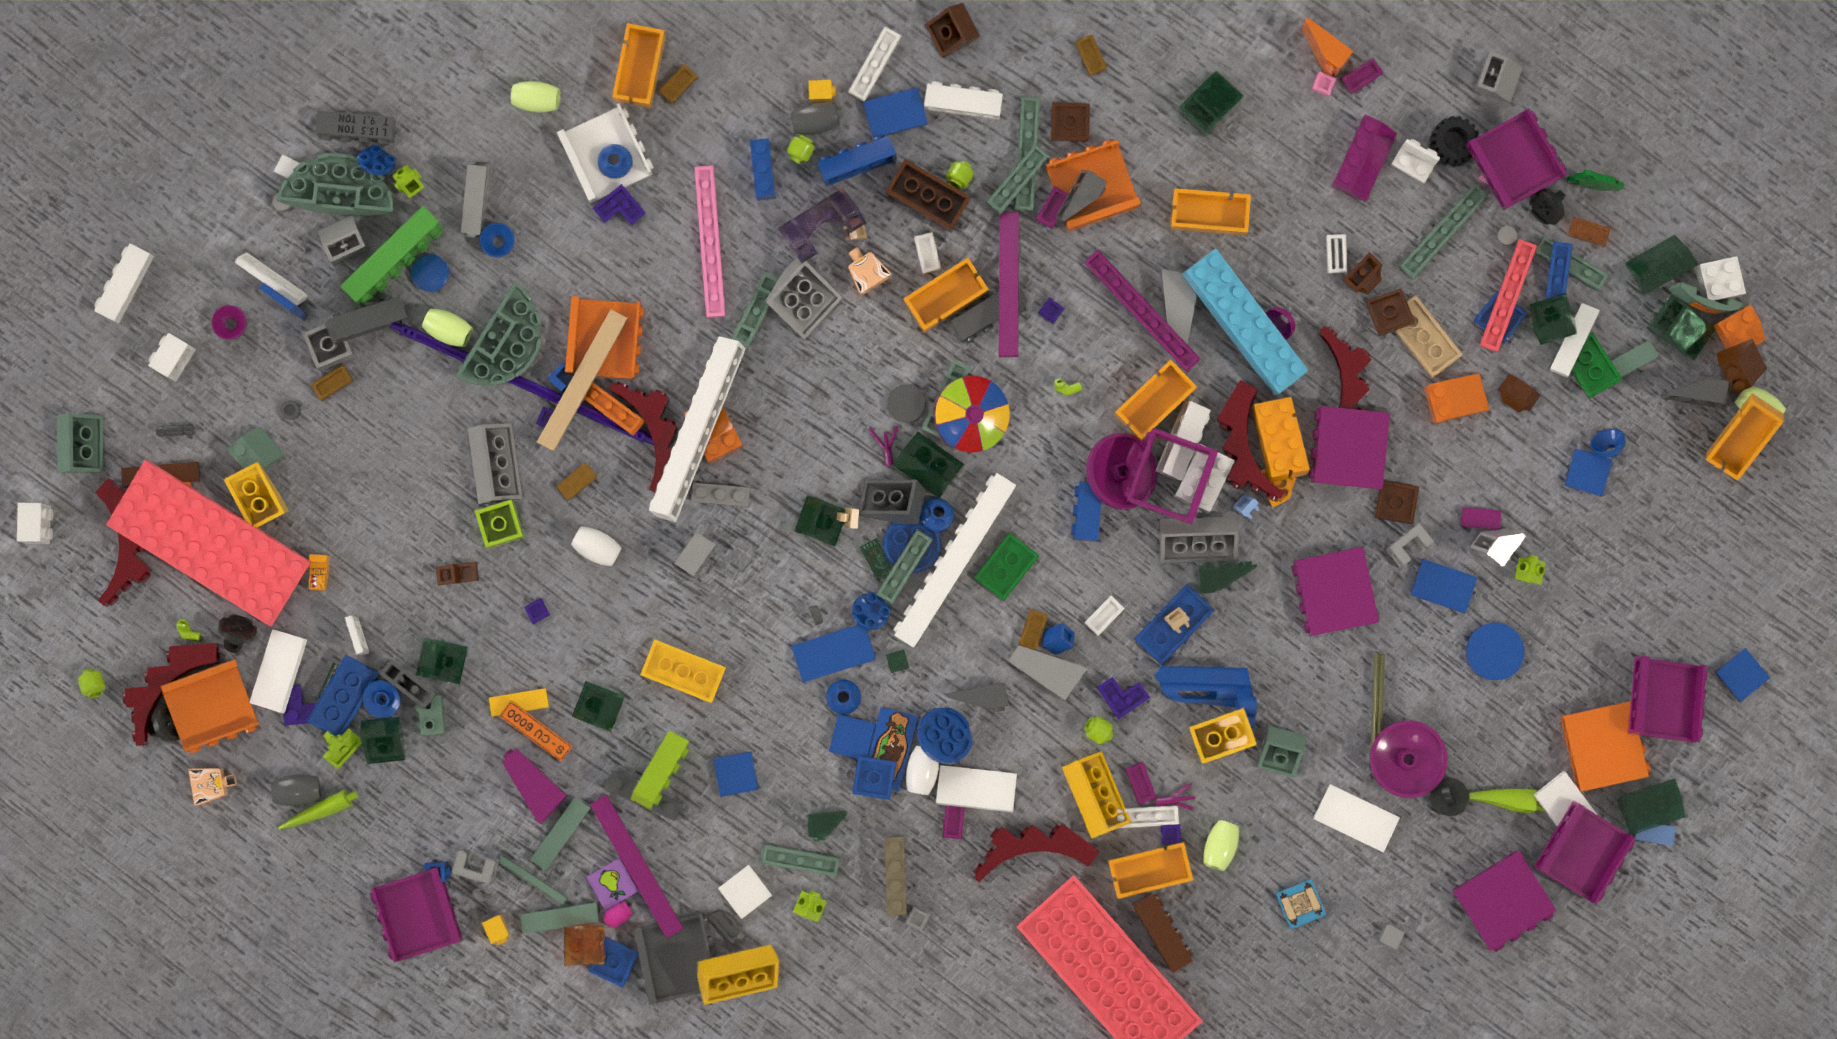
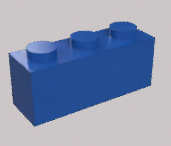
(762, 169)
(1087, 514)

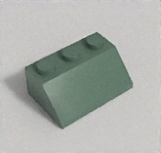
(79, 443)

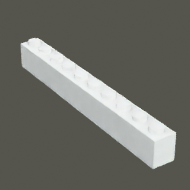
(697, 429)
(955, 560)

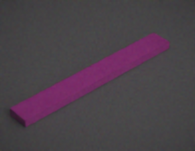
(1009, 285)
(1142, 311)
(636, 866)

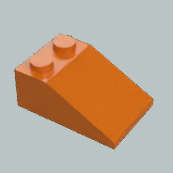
(1327, 49)
(1456, 398)
(722, 440)

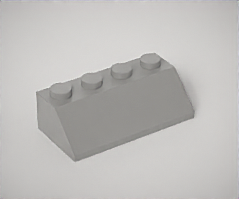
(494, 463)
(1201, 542)

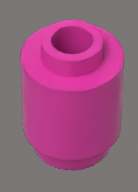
(617, 914)

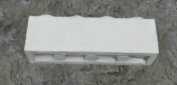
(963, 101)
(124, 283)
(1187, 426)

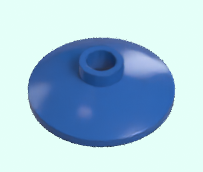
(374, 703)

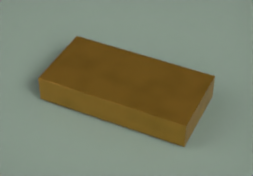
(1091, 55)
(678, 84)
(332, 382)
(577, 481)
(1033, 629)

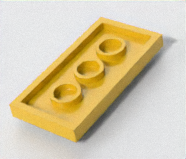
(683, 671)

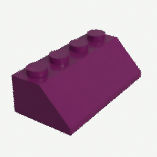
(1364, 158)

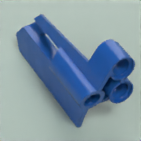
(1225, 685)

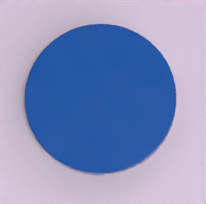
(899, 535)
(1495, 651)
(944, 735)

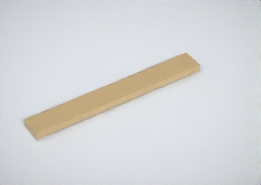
(582, 380)

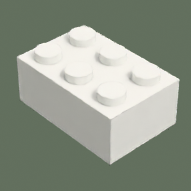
(1215, 482)

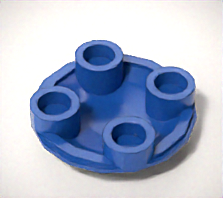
(376, 160)
(430, 273)
(870, 611)

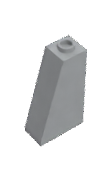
(476, 197)
(1178, 302)
(1050, 672)

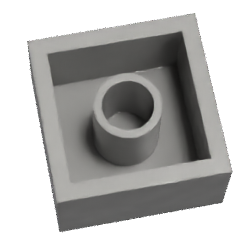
(323, 351)
(695, 554)

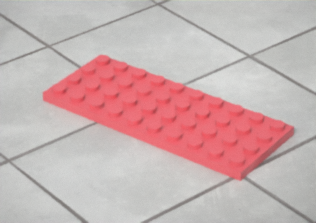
(208, 543)
(1106, 967)

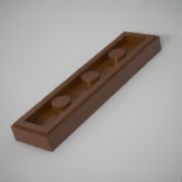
(183, 471)

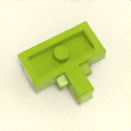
(341, 747)

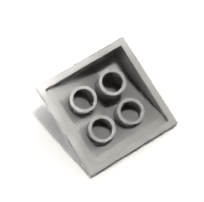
(802, 297)

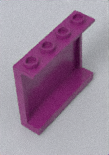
(1516, 159)
(1349, 447)
(1335, 591)
(1667, 700)
(1585, 852)
(1504, 901)
(416, 915)

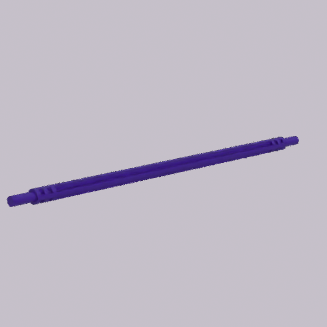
(519, 381)

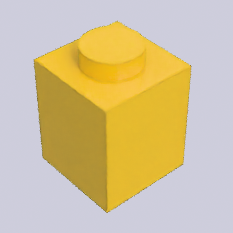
(821, 91)
(496, 930)

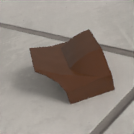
(1364, 275)
(1518, 394)

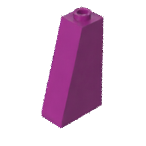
(533, 784)

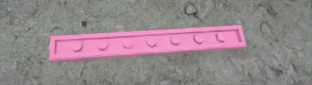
(709, 241)

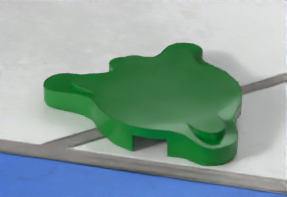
(1595, 181)

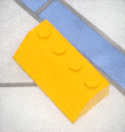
(1095, 794)
(738, 974)

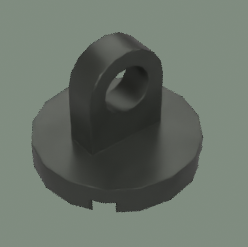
(1547, 206)
(237, 630)
(163, 725)
(1450, 797)

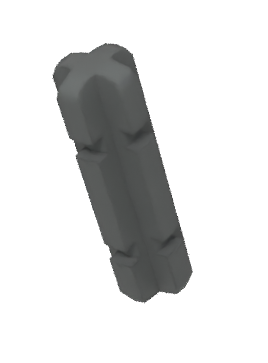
(175, 430)

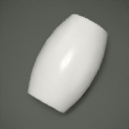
(596, 546)
(921, 772)

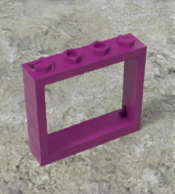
(1143, 457)

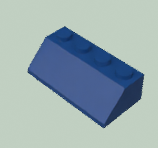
(857, 161)

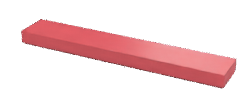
(1508, 295)

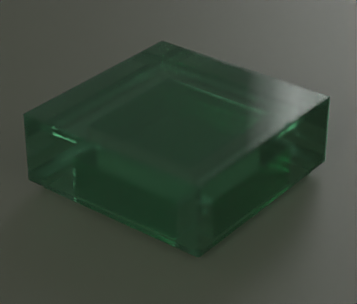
(897, 661)

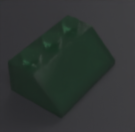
(1661, 264)
(928, 464)
(1652, 807)

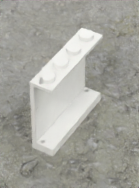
(586, 142)

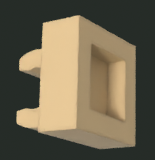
(858, 234)
(850, 517)
(1177, 619)

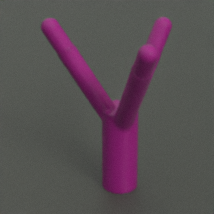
(888, 445)
(1174, 798)

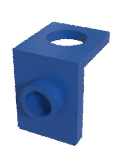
(445, 869)

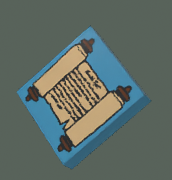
(1300, 904)

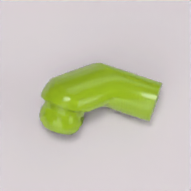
(1066, 389)
(186, 632)

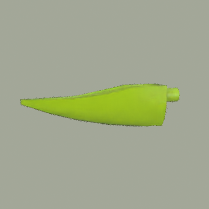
(1512, 799)
(324, 808)

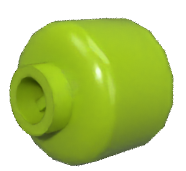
(800, 149)
(959, 175)
(91, 683)
(1099, 730)

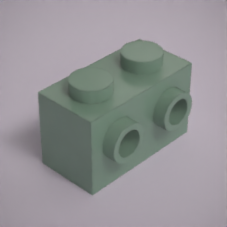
(432, 717)

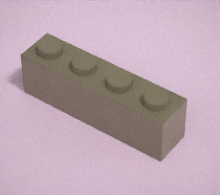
(895, 876)

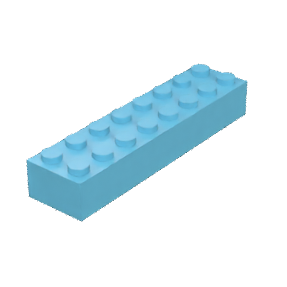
(1244, 322)

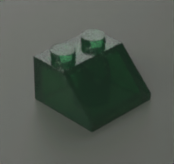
(1553, 319)
(819, 521)
(441, 661)
(598, 706)
(382, 740)
(824, 824)

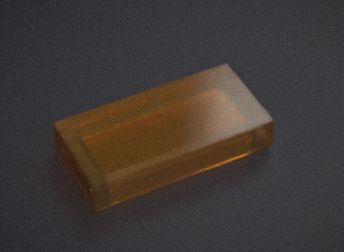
(1589, 232)

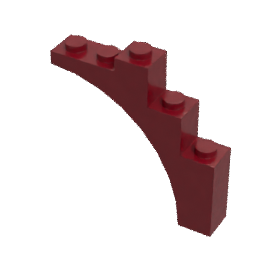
(1349, 366)
(652, 410)
(1245, 470)
(129, 565)
(145, 699)
(1033, 840)

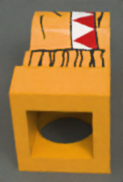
(318, 572)

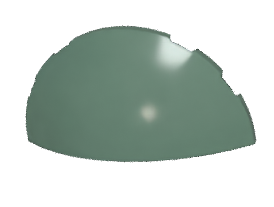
(336, 187)
(506, 343)

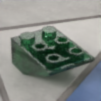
(1210, 103)
(1681, 327)
(1214, 579)

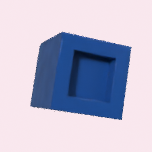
(560, 378)
(1058, 639)

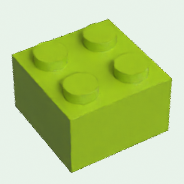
(499, 524)

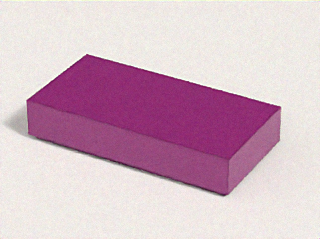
(1362, 76)
(1051, 207)
(1480, 518)
(1140, 783)
(953, 822)

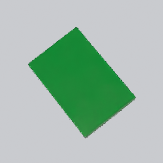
(1594, 368)
(1006, 566)

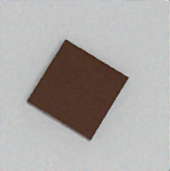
(1070, 122)
(1390, 312)
(1397, 502)

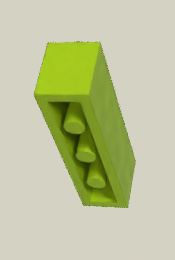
(660, 769)

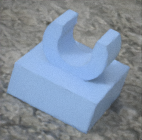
(1246, 505)

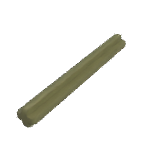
(1378, 694)

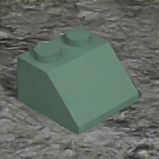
(254, 448)
(1282, 751)

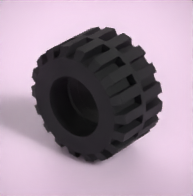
(1437, 143)

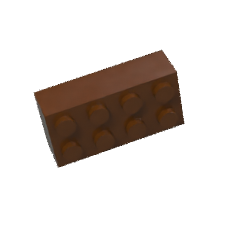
(928, 195)
(1162, 932)

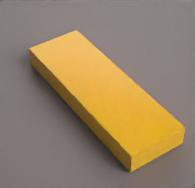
(527, 700)

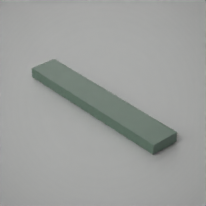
(1027, 138)
(1443, 231)

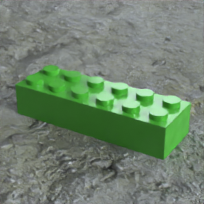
(393, 257)

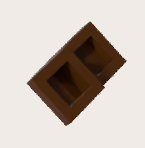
(457, 573)

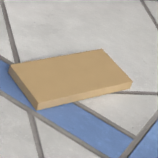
(1428, 340)

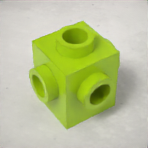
(408, 181)
(1530, 570)
(810, 905)

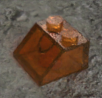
(584, 945)

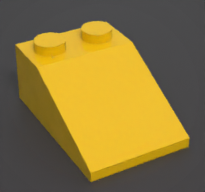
(256, 495)
(1222, 735)

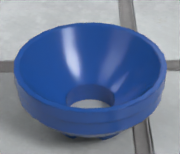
(615, 171)
(492, 231)
(1608, 439)
(934, 523)
(854, 697)

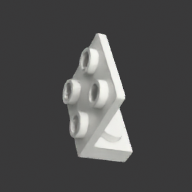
(1415, 160)

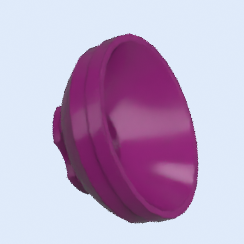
(220, 318)
(1284, 328)

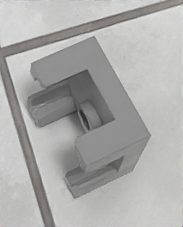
(1418, 535)
(462, 868)

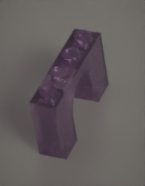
(834, 207)

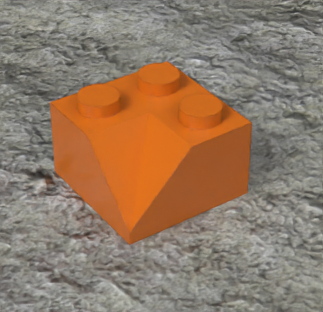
(1740, 328)

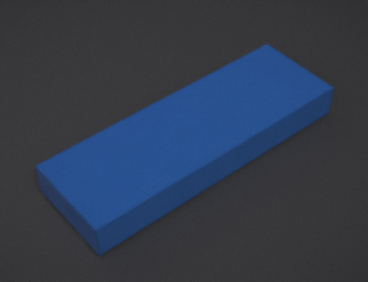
(1558, 269)

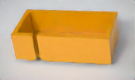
(639, 65)
(1210, 212)
(946, 295)
(1155, 400)
(1745, 436)
(1280, 439)
(1150, 870)

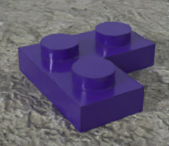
(619, 201)
(1121, 702)
(296, 711)

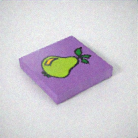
(612, 883)

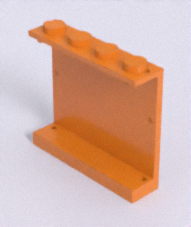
(1109, 165)
(584, 324)
(209, 707)
(1602, 748)

